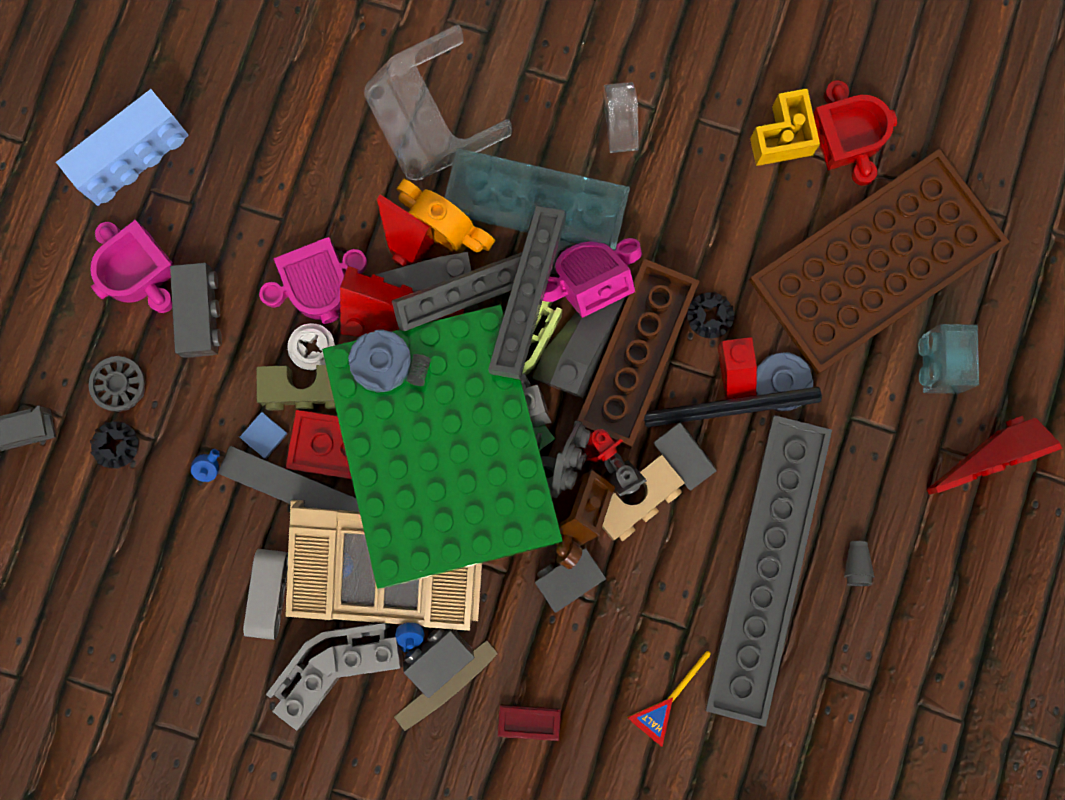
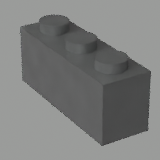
(195, 310)

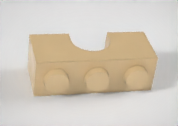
(661, 485)

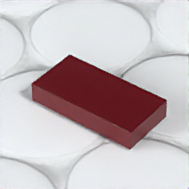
(529, 722)

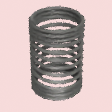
(415, 379)

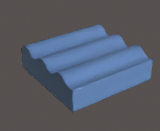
(263, 435)

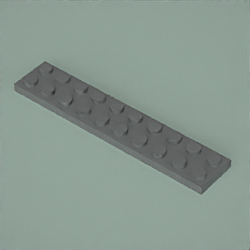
(768, 571)

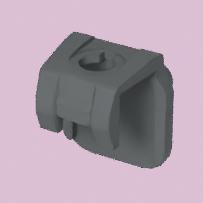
(567, 461)

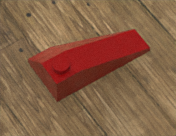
(1009, 446)

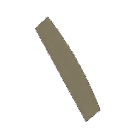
(424, 706)

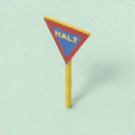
(655, 718)

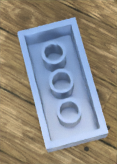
(123, 148)

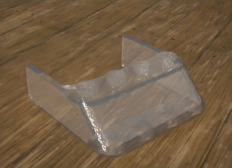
(411, 116)

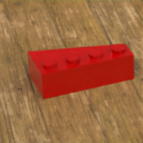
(368, 304)

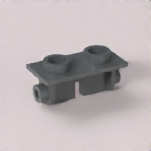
(623, 475)

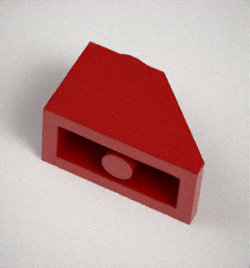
(738, 368)

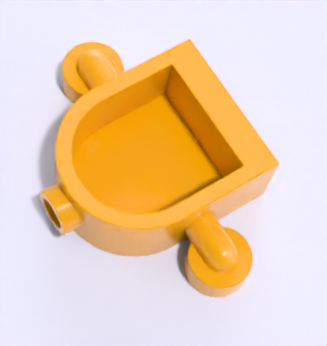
(448, 224)

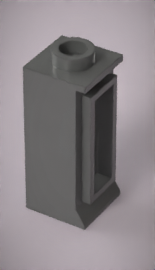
(26, 427)

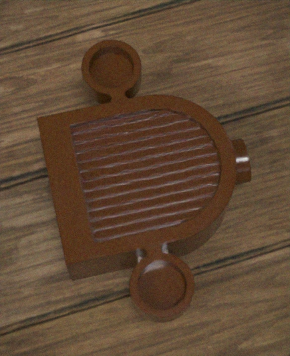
(581, 515)

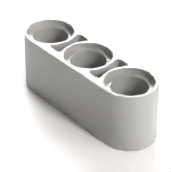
(266, 594)

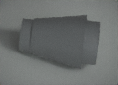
(859, 565)

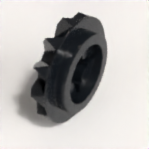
(713, 328)
(125, 450)

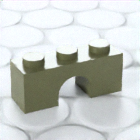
(277, 389)

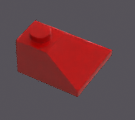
(405, 234)

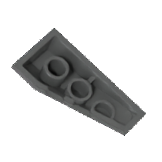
(430, 273)
(578, 350)

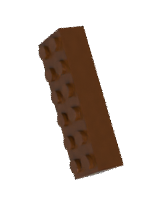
(638, 352)

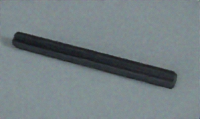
(733, 406)

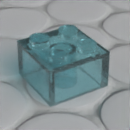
(949, 359)

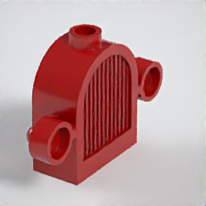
(852, 130)

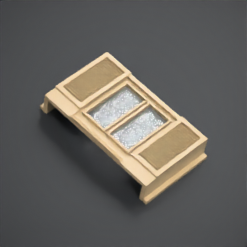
(335, 579)

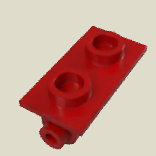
(600, 446)

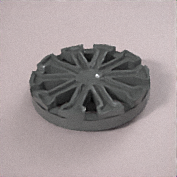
(117, 384)

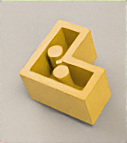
(792, 134)

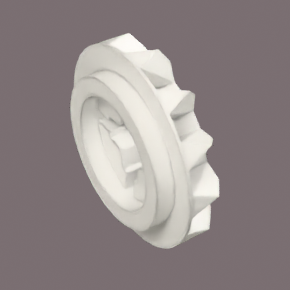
(309, 333)

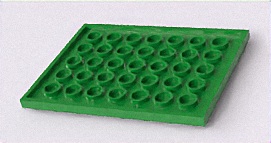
(447, 465)

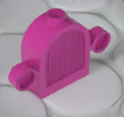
(130, 266)
(593, 275)
(312, 279)

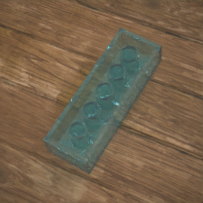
(509, 191)

